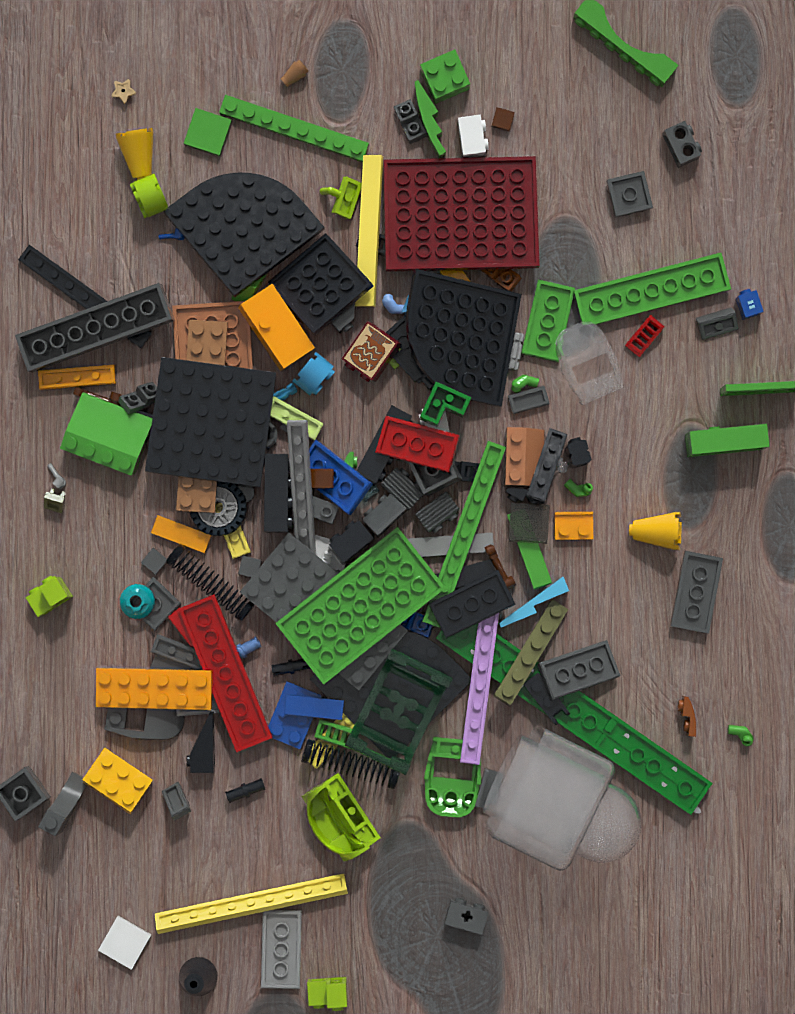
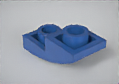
(416, 625)

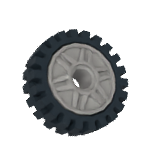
(229, 518)

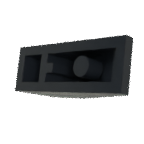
(203, 751)

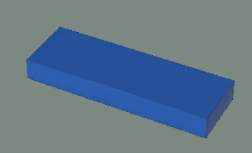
(314, 707)

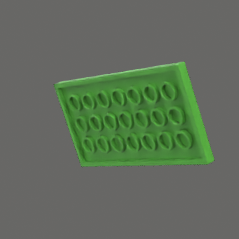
(360, 605)

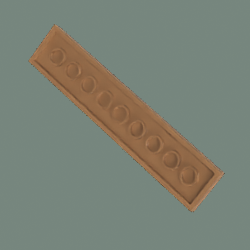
(208, 345)

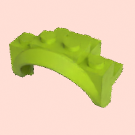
(338, 818)

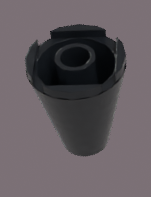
(198, 976)

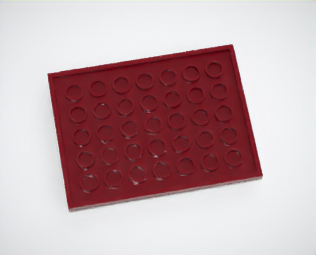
(461, 213)

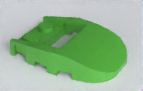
(449, 795)

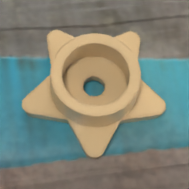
(123, 95)

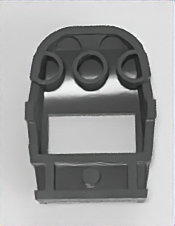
(159, 724)

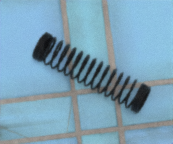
(171, 560)
(308, 748)

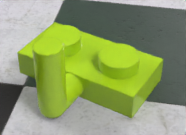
(345, 197)

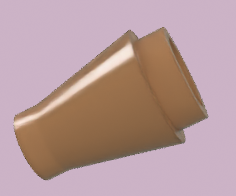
(294, 73)

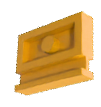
(573, 525)

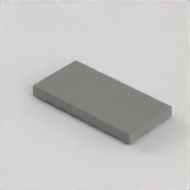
(281, 949)

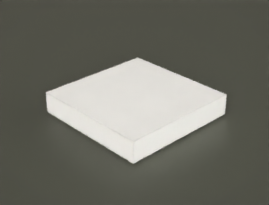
(124, 942)

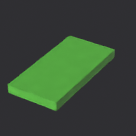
(547, 319)
(758, 388)

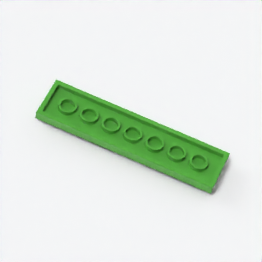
(652, 289)

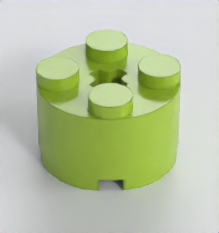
(149, 196)

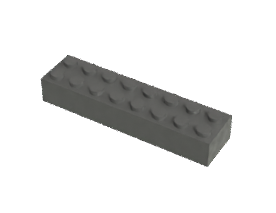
(95, 327)

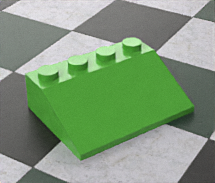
(107, 434)

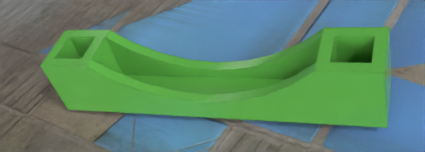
(656, 66)

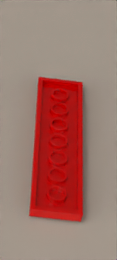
(229, 678)

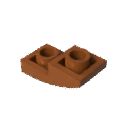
(503, 277)
(686, 709)

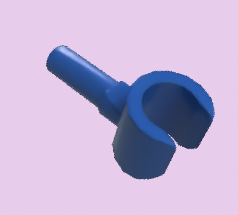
(177, 235)

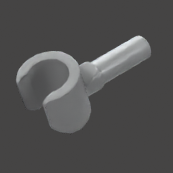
(59, 482)

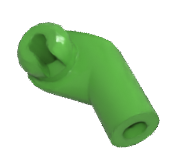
(579, 490)

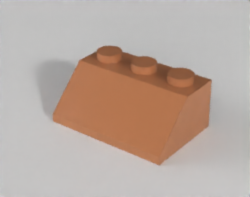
(522, 455)

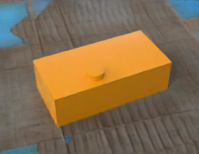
(276, 327)

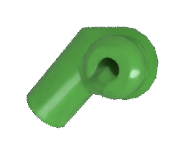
(522, 381)
(743, 733)

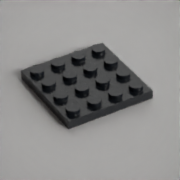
(321, 284)

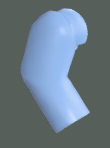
(391, 306)

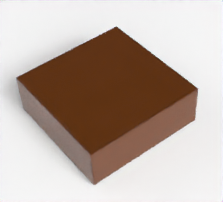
(503, 119)

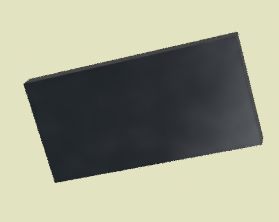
(472, 604)

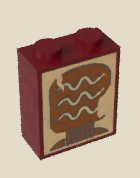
(371, 352)

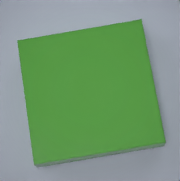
(207, 132)

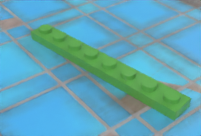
(293, 128)

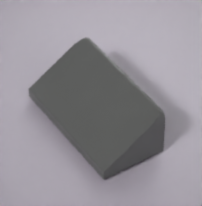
(717, 323)

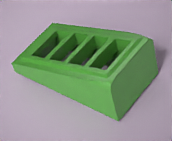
(320, 728)

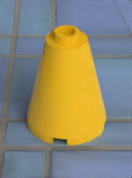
(137, 151)
(658, 530)

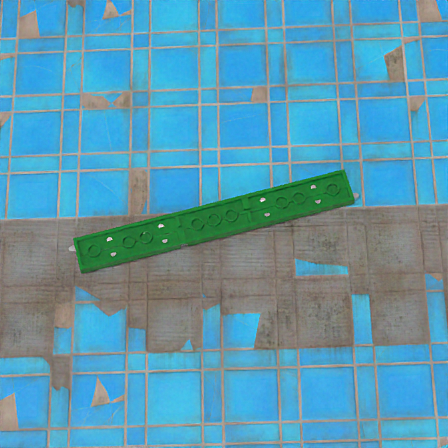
(601, 730)

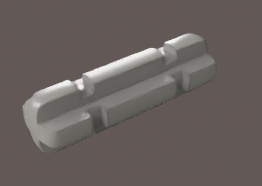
(516, 351)

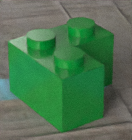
(443, 399)

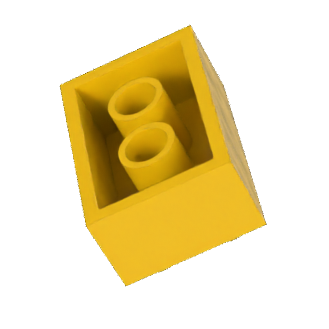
(117, 781)

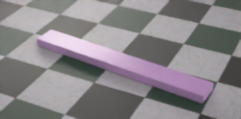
(479, 691)

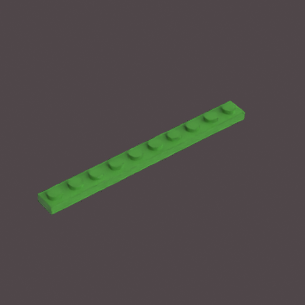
(467, 523)

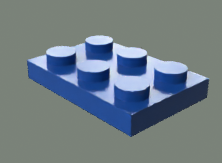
(291, 728)

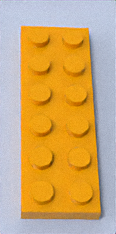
(154, 688)

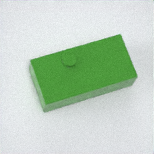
(727, 440)

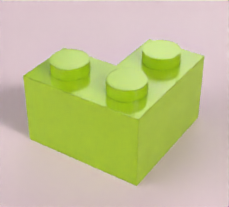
(49, 595)
(328, 992)

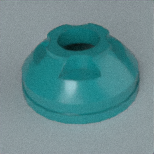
(147, 603)

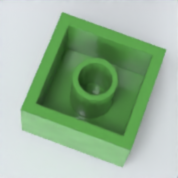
(445, 76)

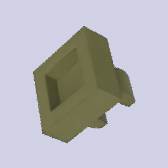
(54, 502)

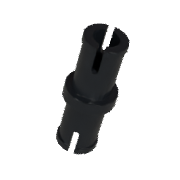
(289, 667)
(245, 790)

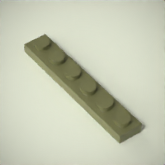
(530, 652)

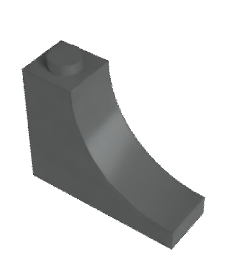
(64, 805)

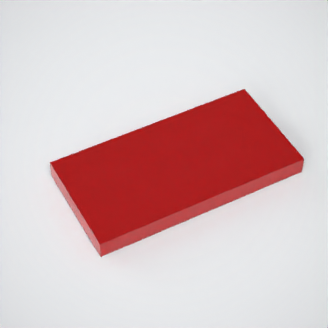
(417, 444)

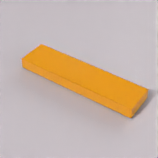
(76, 377)

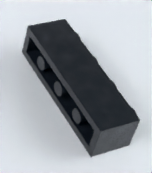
(373, 464)

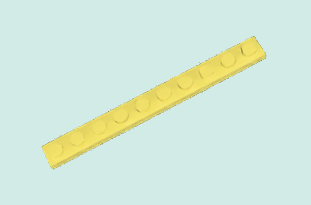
(251, 903)

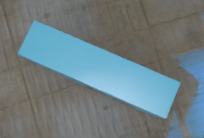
(557, 588)

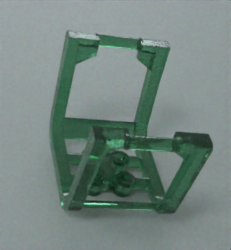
(385, 713)

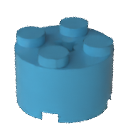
(313, 374)

